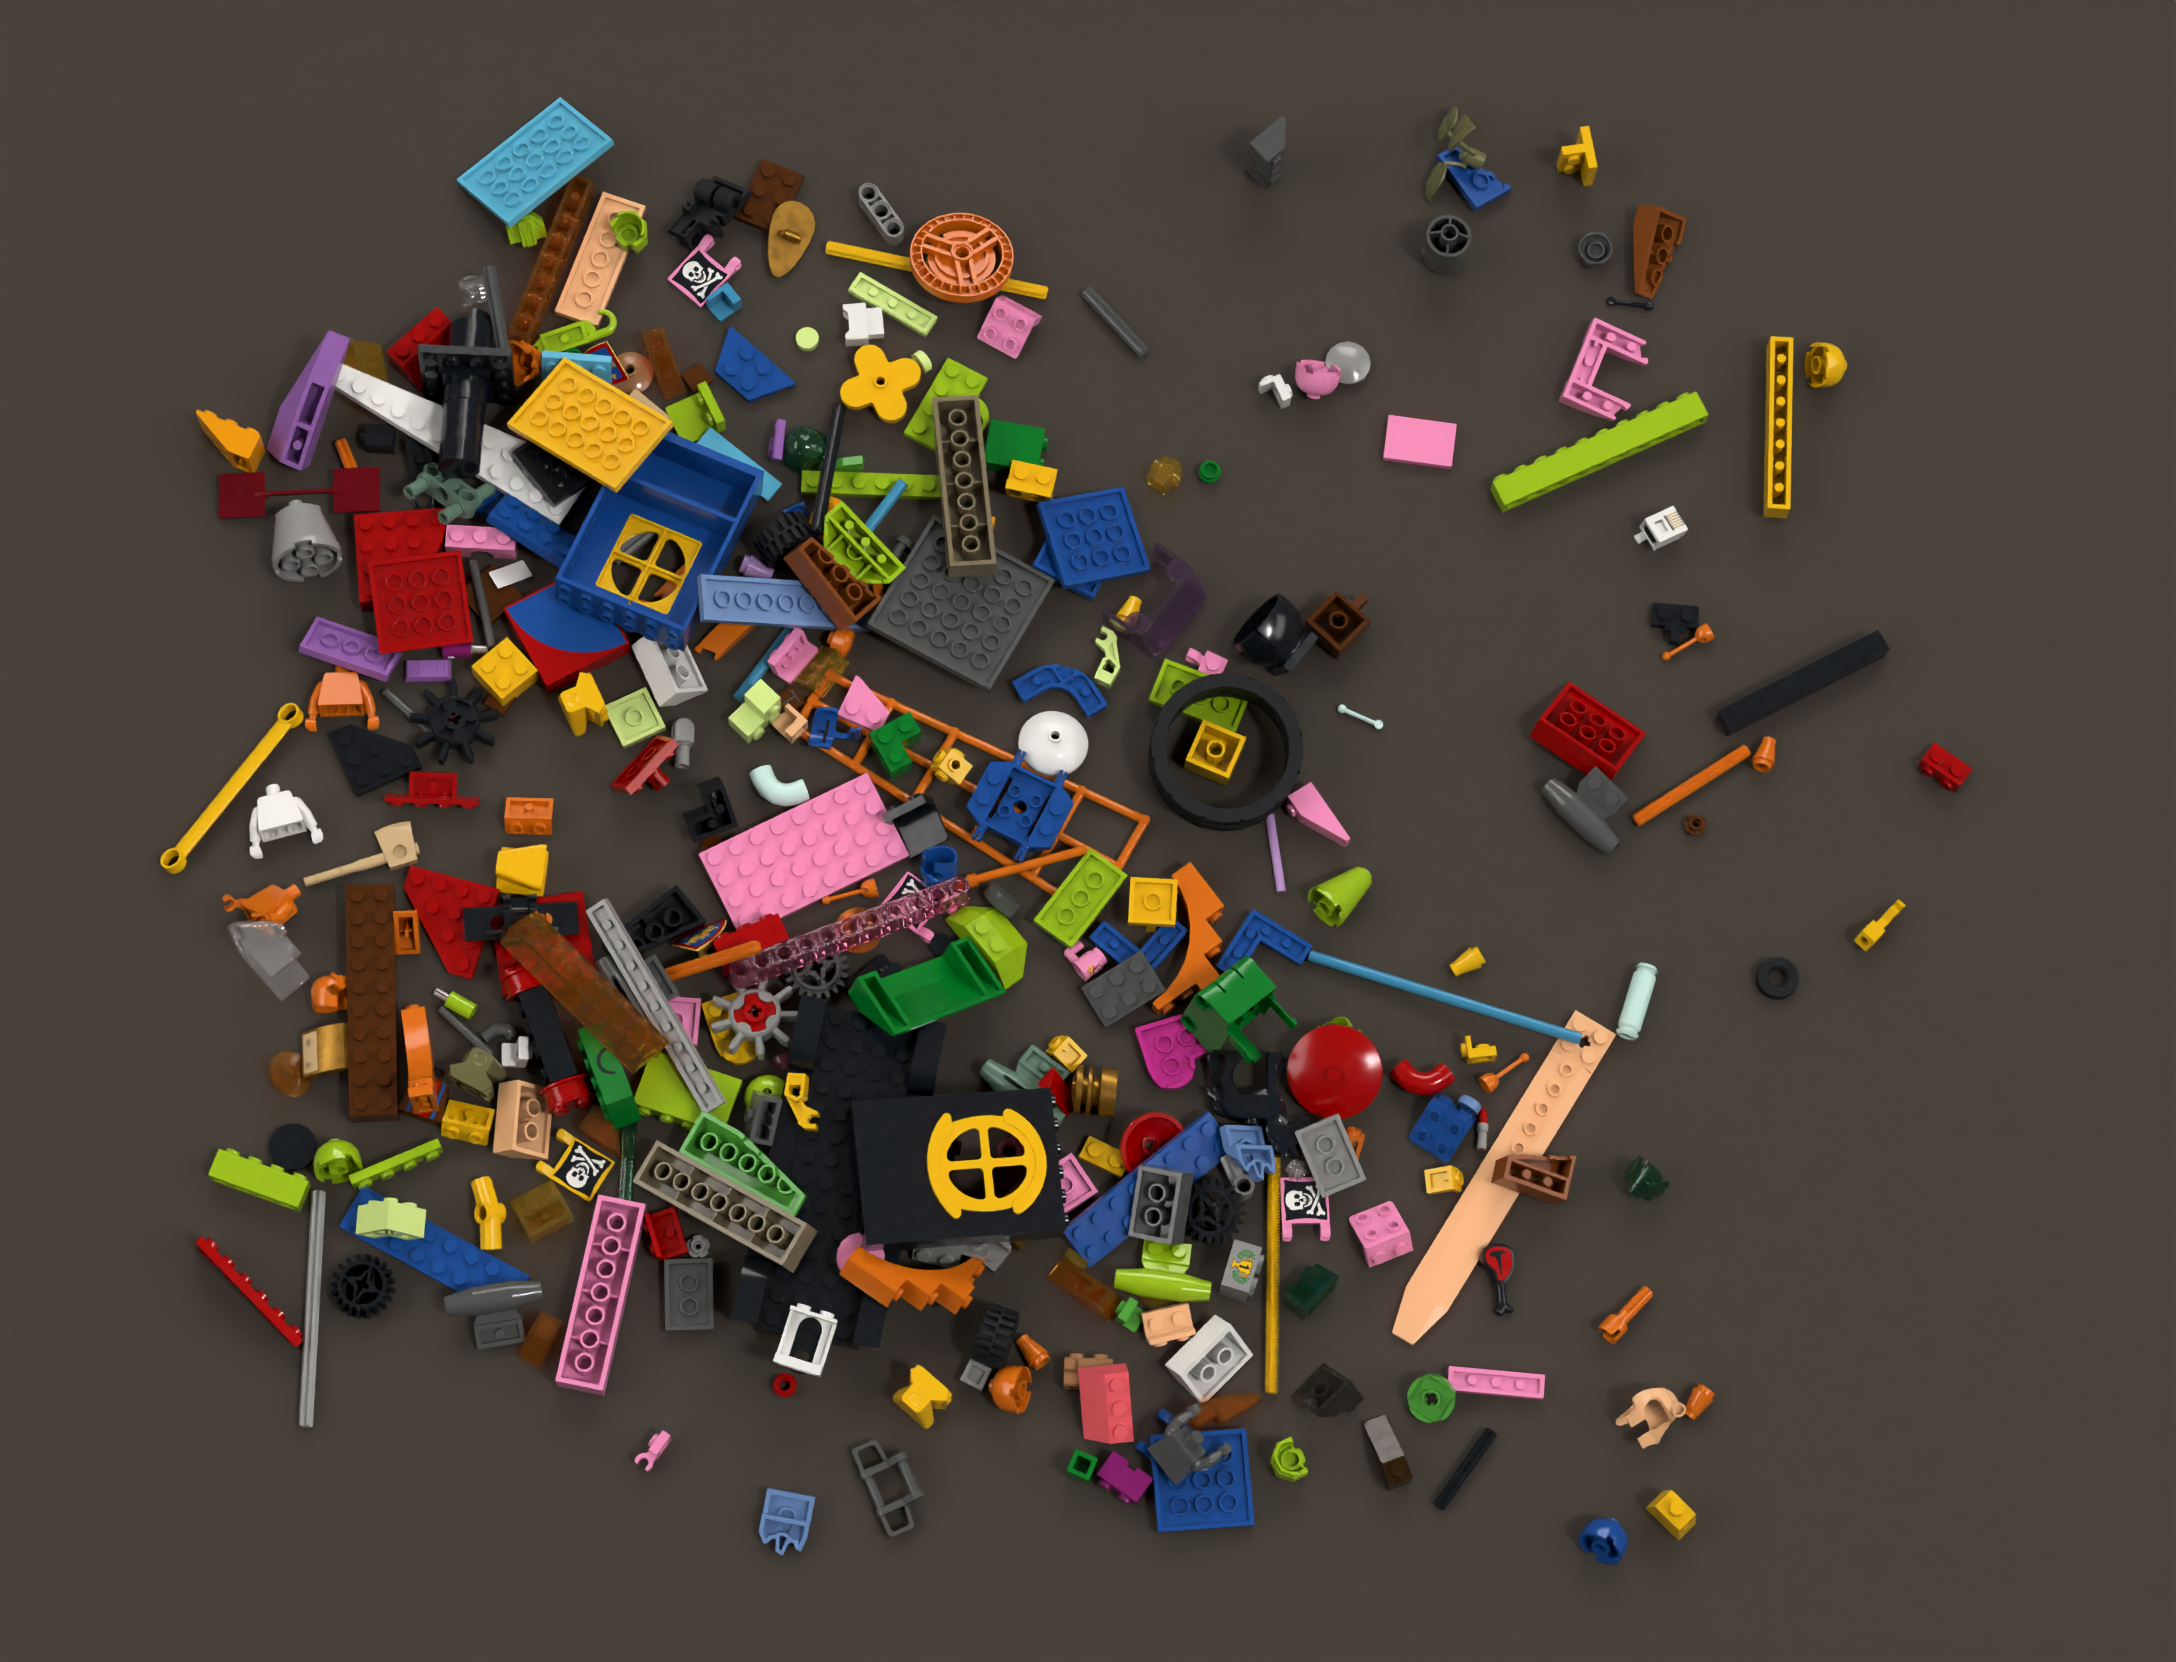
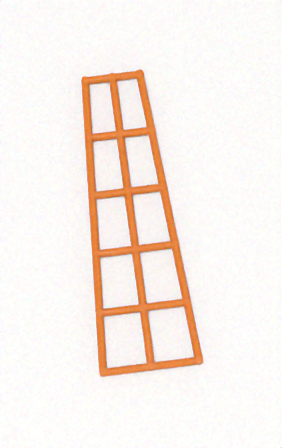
(953, 734)

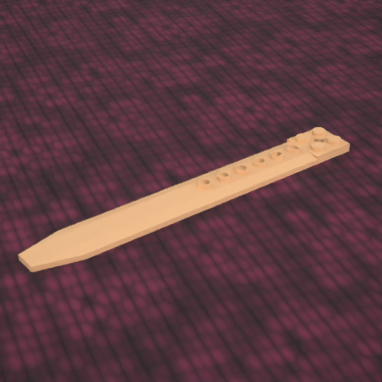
(1487, 1204)

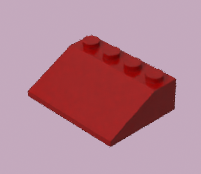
(1586, 732)

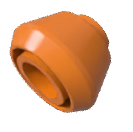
(841, 640)

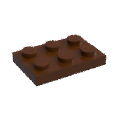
(769, 189)

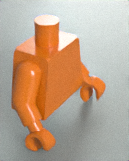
(341, 695)
(268, 904)

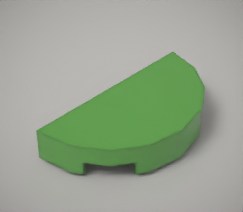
(849, 464)

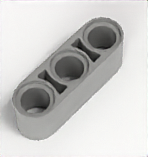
(880, 204)

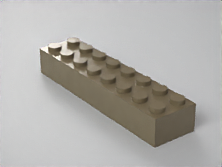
(963, 486)
(725, 1206)

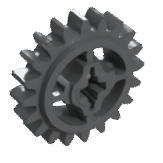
(822, 987)

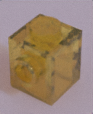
(1165, 474)

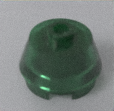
(1645, 1179)

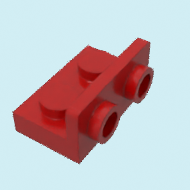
(1944, 768)

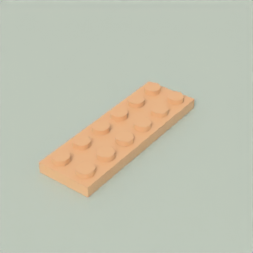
(596, 264)

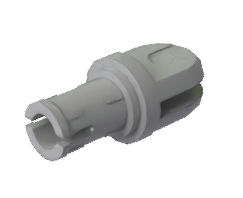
(683, 733)

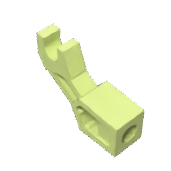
(1109, 647)

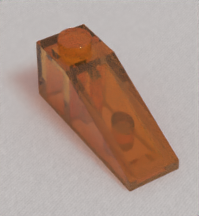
(662, 361)
(1085, 1289)

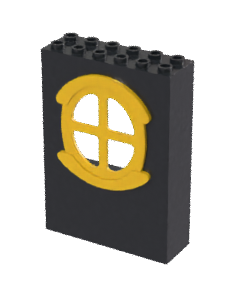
(904, 1170)

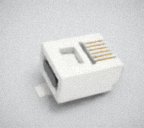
(1661, 528)

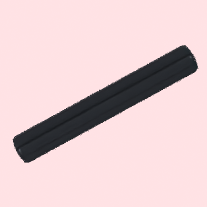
(1465, 1469)

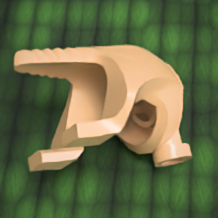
(1658, 1408)

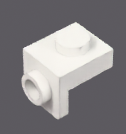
(1281, 390)
(516, 1054)

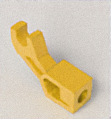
(1875, 930)
(801, 1111)

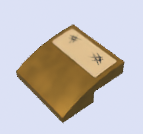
(324, 1050)

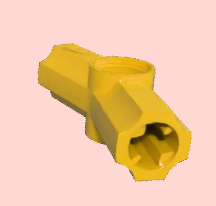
(488, 1213)

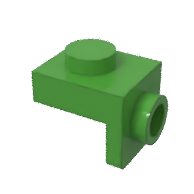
(1129, 1314)

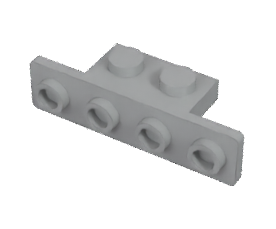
(951, 1255)

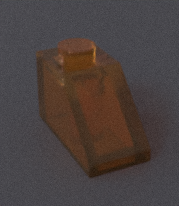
(600, 1132)
(541, 1339)

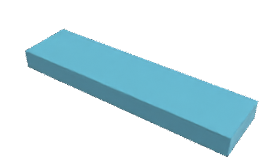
(716, 442)

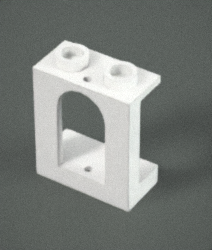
(795, 1316)

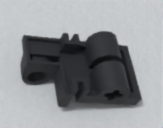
(713, 206)

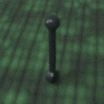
(1611, 301)

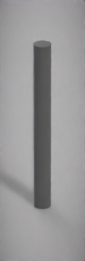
(482, 604)
(406, 710)

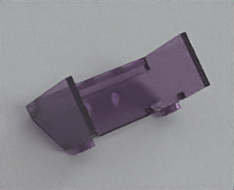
(1156, 634)

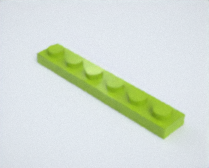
(873, 485)

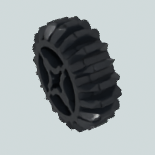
(372, 1291)

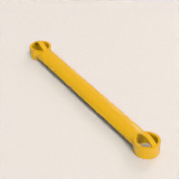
(231, 788)

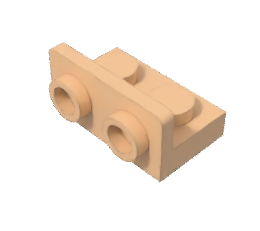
(1167, 1324)

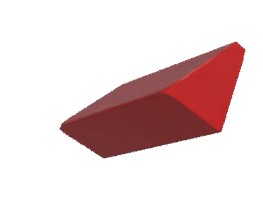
(1059, 1089)

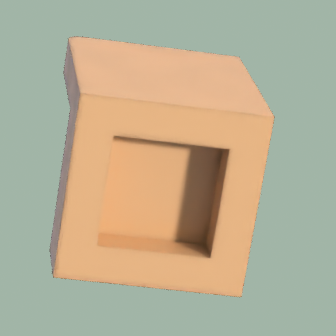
(790, 723)

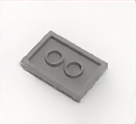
(1330, 1155)

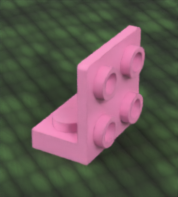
(1008, 326)

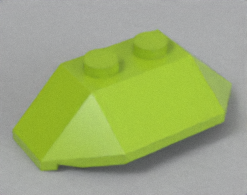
(858, 547)
(995, 940)

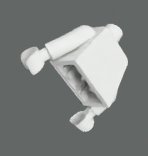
(278, 817)

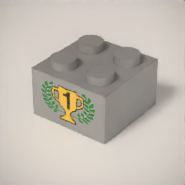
(1240, 1270)

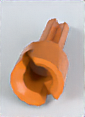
(1616, 1324)

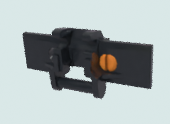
(560, 915)

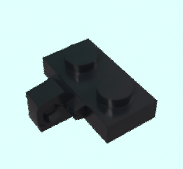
(1675, 619)

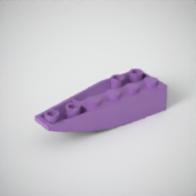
(307, 404)

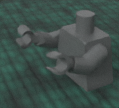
(1181, 1451)

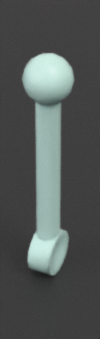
(1378, 724)

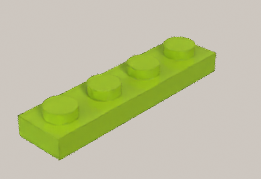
(387, 1168)

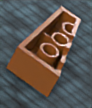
(831, 583)

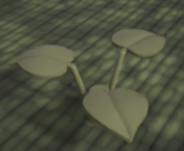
(1468, 154)

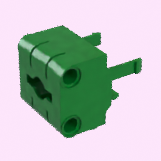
(1229, 1005)

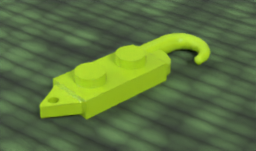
(575, 334)

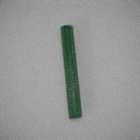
(628, 1162)

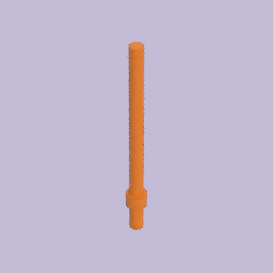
(974, 879)

